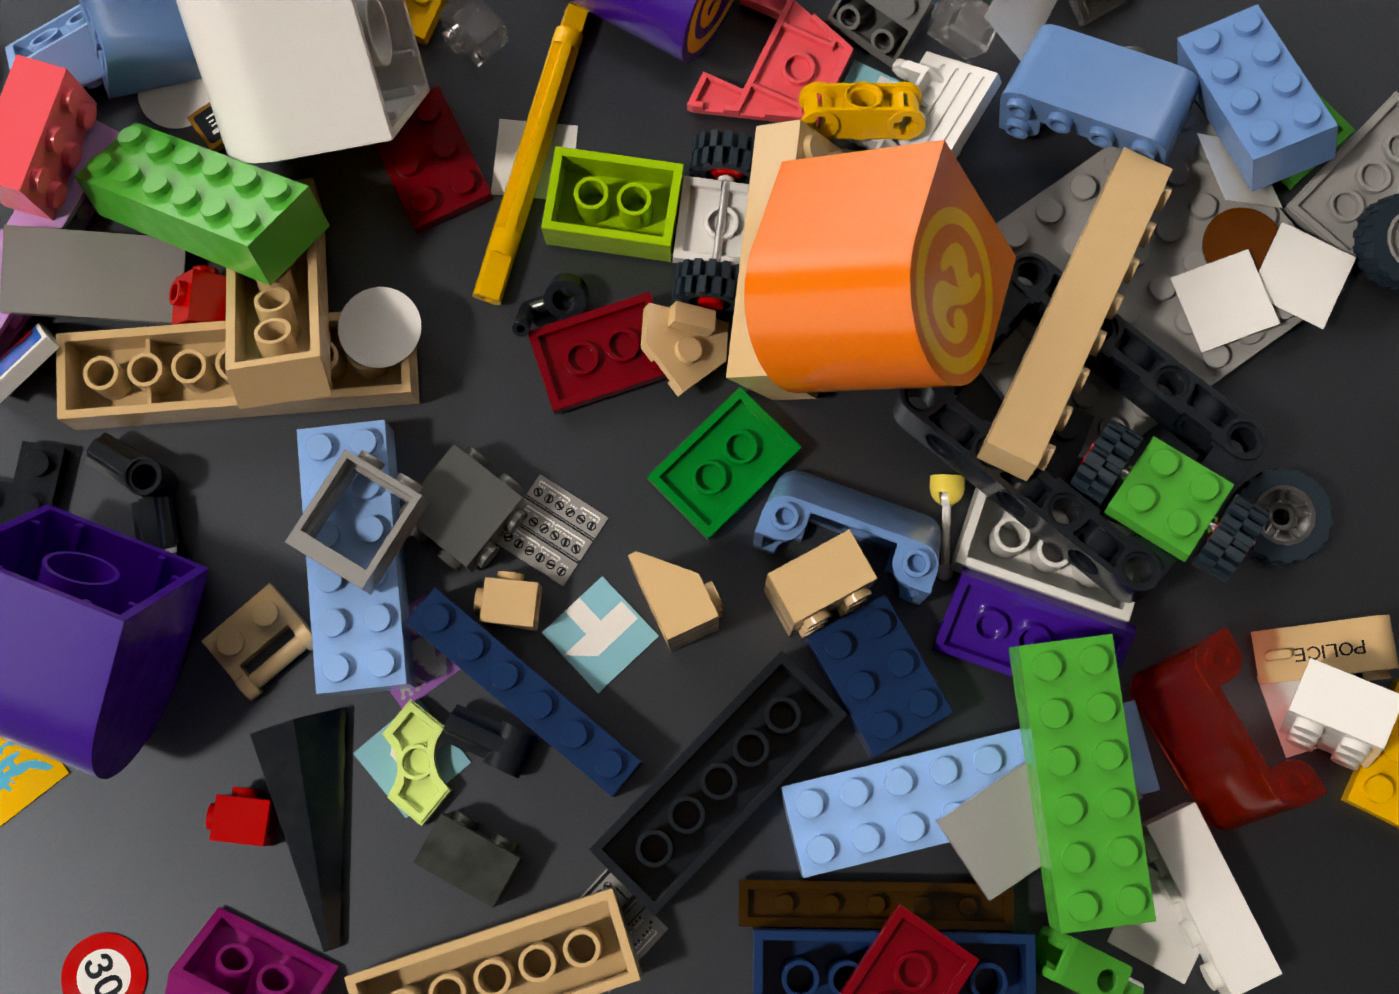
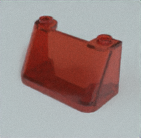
(1208, 741)

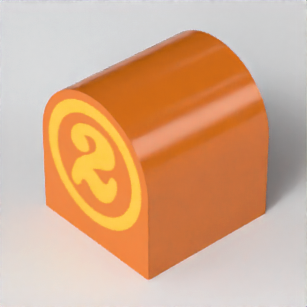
(875, 273)

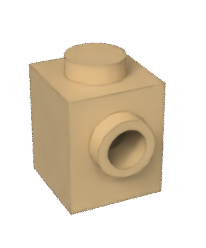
(509, 602)

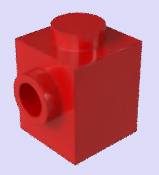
(198, 296)
(242, 818)

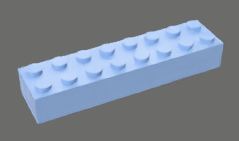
(895, 803)

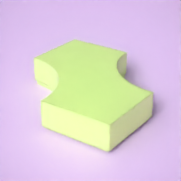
(418, 783)

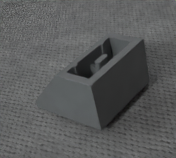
(882, 26)

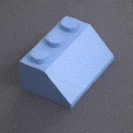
(64, 43)

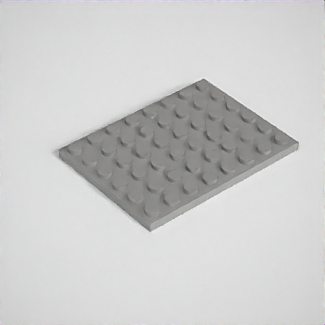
(1052, 227)

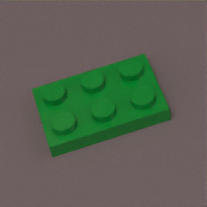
(724, 463)

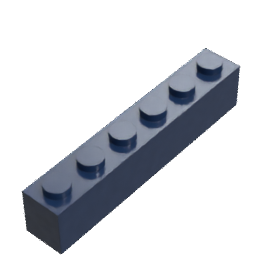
(524, 692)

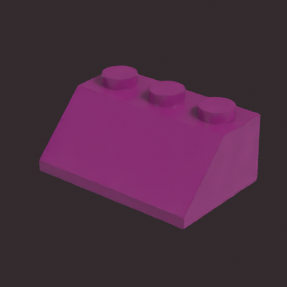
(246, 959)

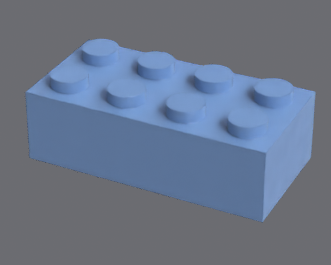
(1258, 98)

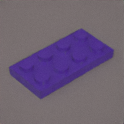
(995, 614)

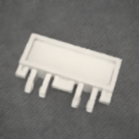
(951, 100)

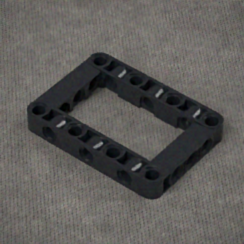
(1133, 368)

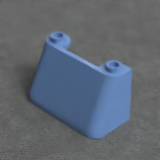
(140, 44)
(907, 534)

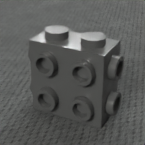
(467, 509)

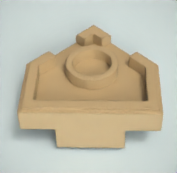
(684, 342)

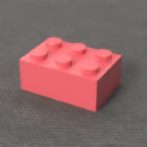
(41, 135)

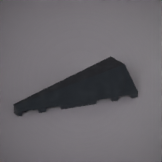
(305, 779)

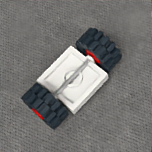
(712, 220)

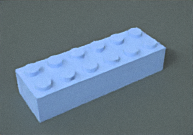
(356, 636)

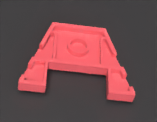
(796, 54)

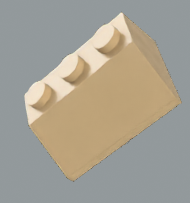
(678, 600)

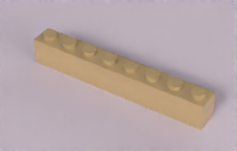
(1074, 316)

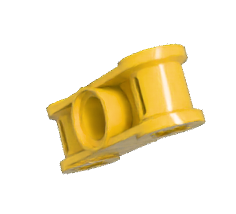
(863, 110)

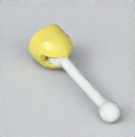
(946, 491)

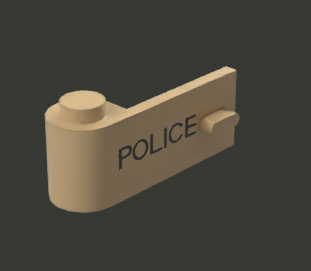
(1349, 645)

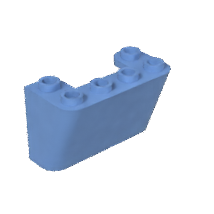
(1098, 93)

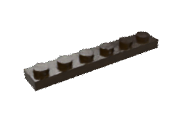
(870, 904)

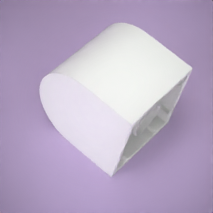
(305, 73)

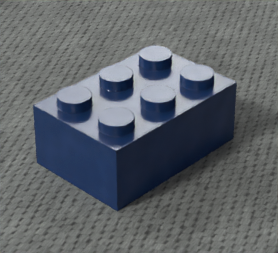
(878, 676)

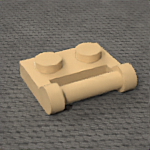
(253, 630)

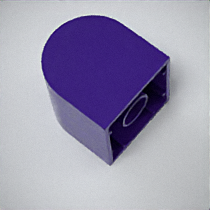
(89, 637)

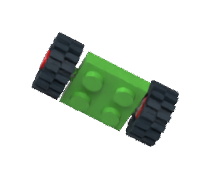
(1170, 500)

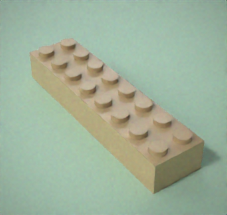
(181, 377)

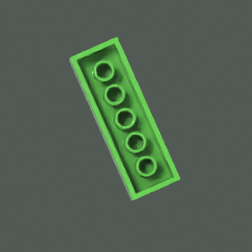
(203, 202)
(1082, 784)

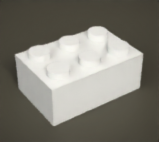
(1340, 715)

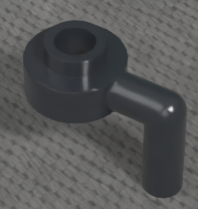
(554, 302)

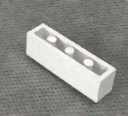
(1208, 901)

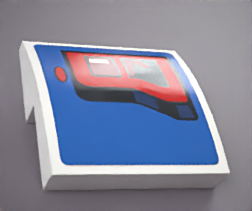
(25, 358)

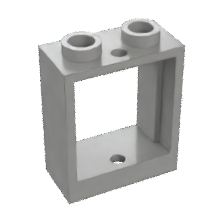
(325, 501)

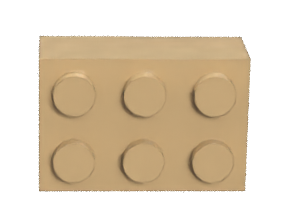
(819, 584)

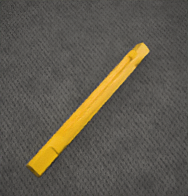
(530, 157)

